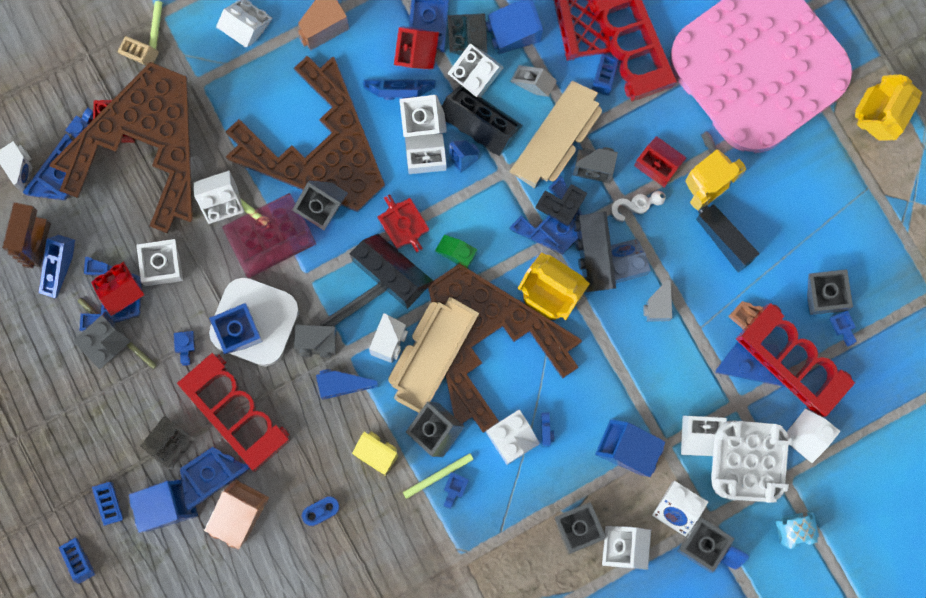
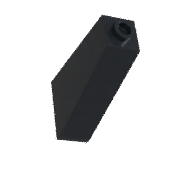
(727, 237)

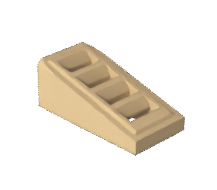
(148, 55)

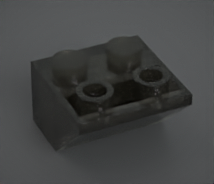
(466, 30)
(167, 442)

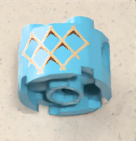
(797, 529)

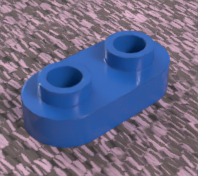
(320, 511)

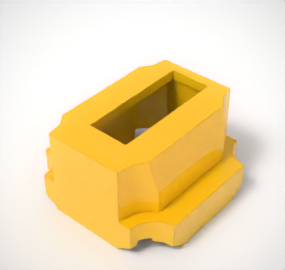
(888, 107)
(712, 178)
(552, 287)

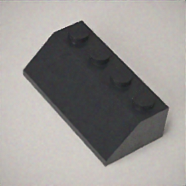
(480, 120)
(595, 251)
(390, 269)

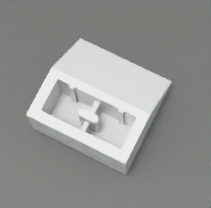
(243, 22)
(475, 70)
(425, 153)
(218, 197)
(699, 434)

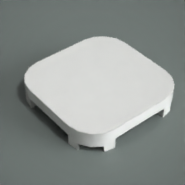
(272, 312)
(750, 461)

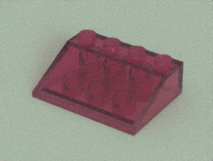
(266, 245)

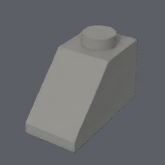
(534, 80)
(659, 304)

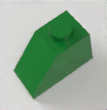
(456, 251)

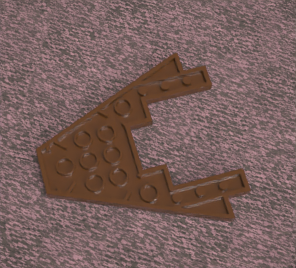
(151, 111)
(339, 159)
(495, 311)

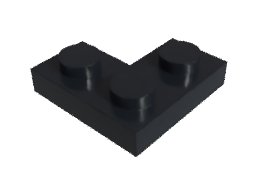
(564, 209)

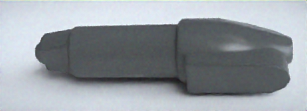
(708, 141)

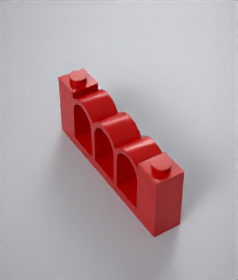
(637, 85)
(200, 378)
(837, 381)

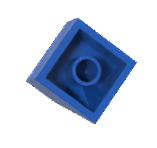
(236, 329)

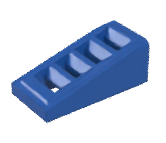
(602, 85)
(112, 493)
(734, 558)
(76, 576)

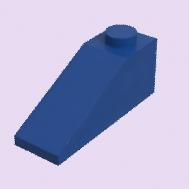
(463, 154)
(55, 264)
(337, 384)

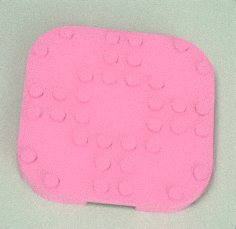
(760, 69)

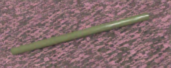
(137, 351)

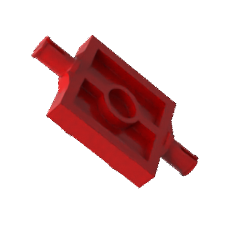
(403, 223)

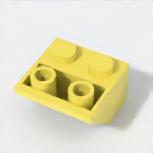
(375, 453)

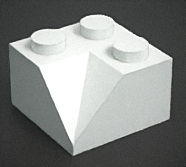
(159, 262)
(388, 338)
(512, 437)

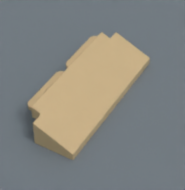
(554, 140)
(435, 347)

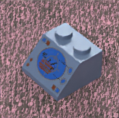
(629, 261)

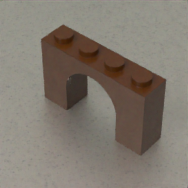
(26, 235)

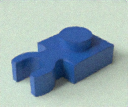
(546, 434)

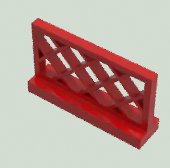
(569, 34)

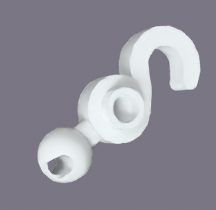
(638, 205)

